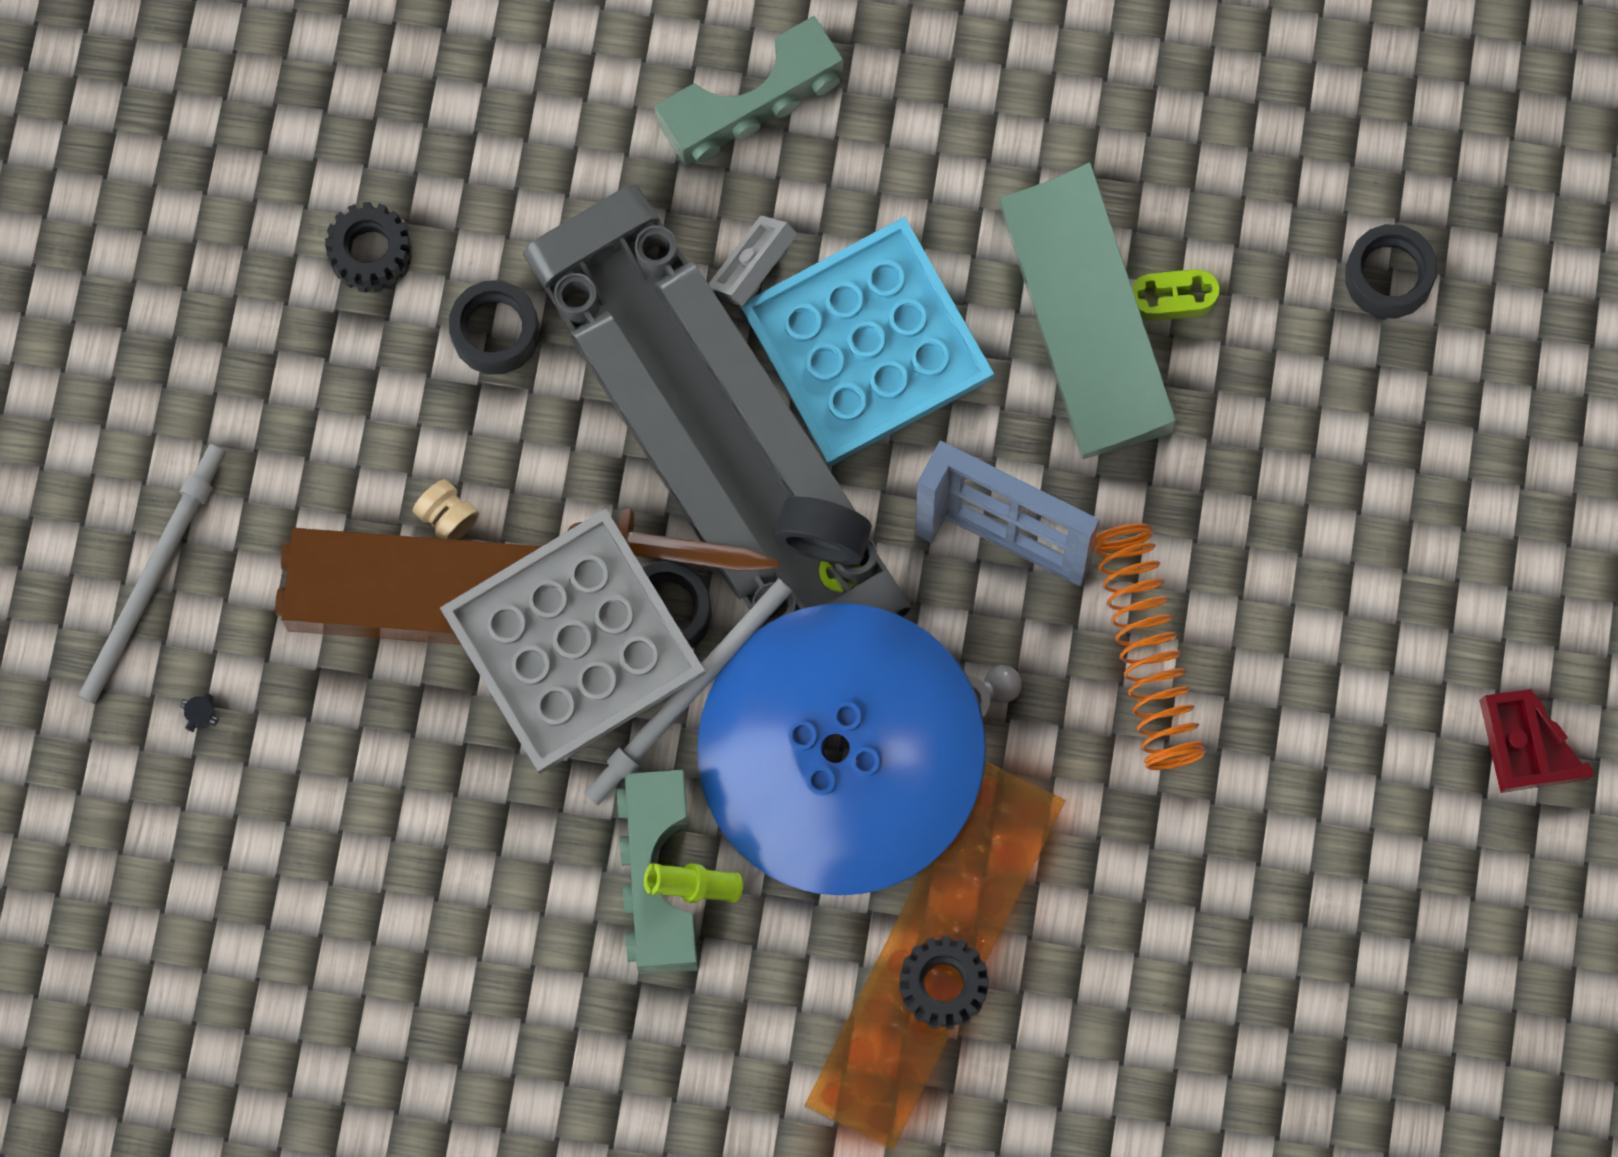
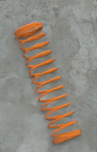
(1193, 749)

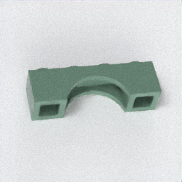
(703, 122)
(655, 812)

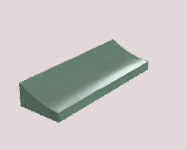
(1087, 313)

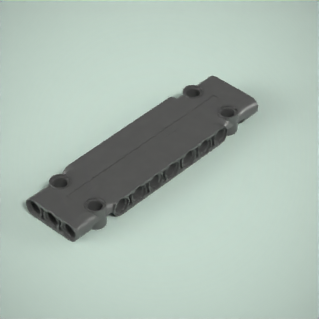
(696, 397)

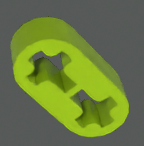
(1173, 284)

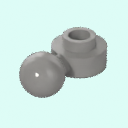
(1000, 684)

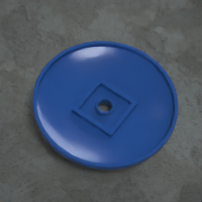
(909, 762)

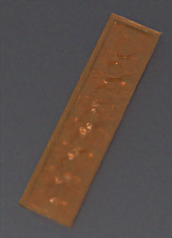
(964, 894)

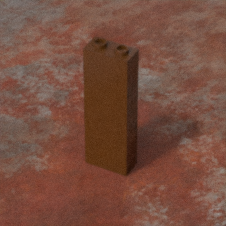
(382, 582)

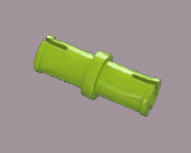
(693, 883)

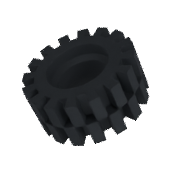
(951, 953)

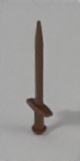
(690, 551)

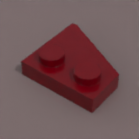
(1527, 744)

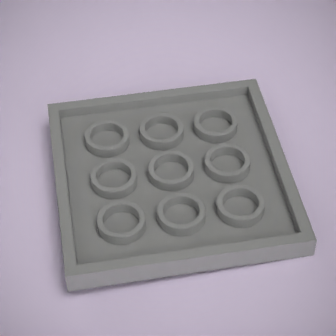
(572, 641)

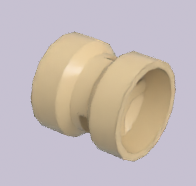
(445, 511)

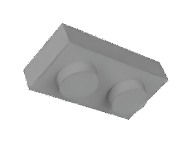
(752, 260)

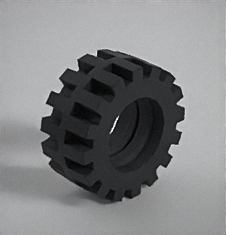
(359, 222)

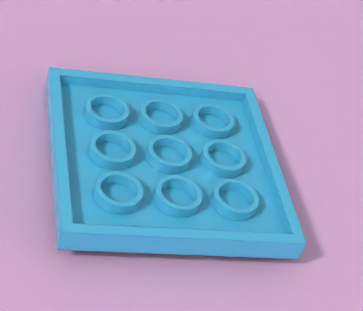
(867, 341)

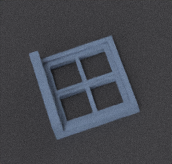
(942, 496)

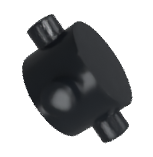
(199, 712)

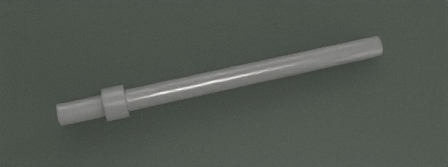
(194, 492)
(626, 760)

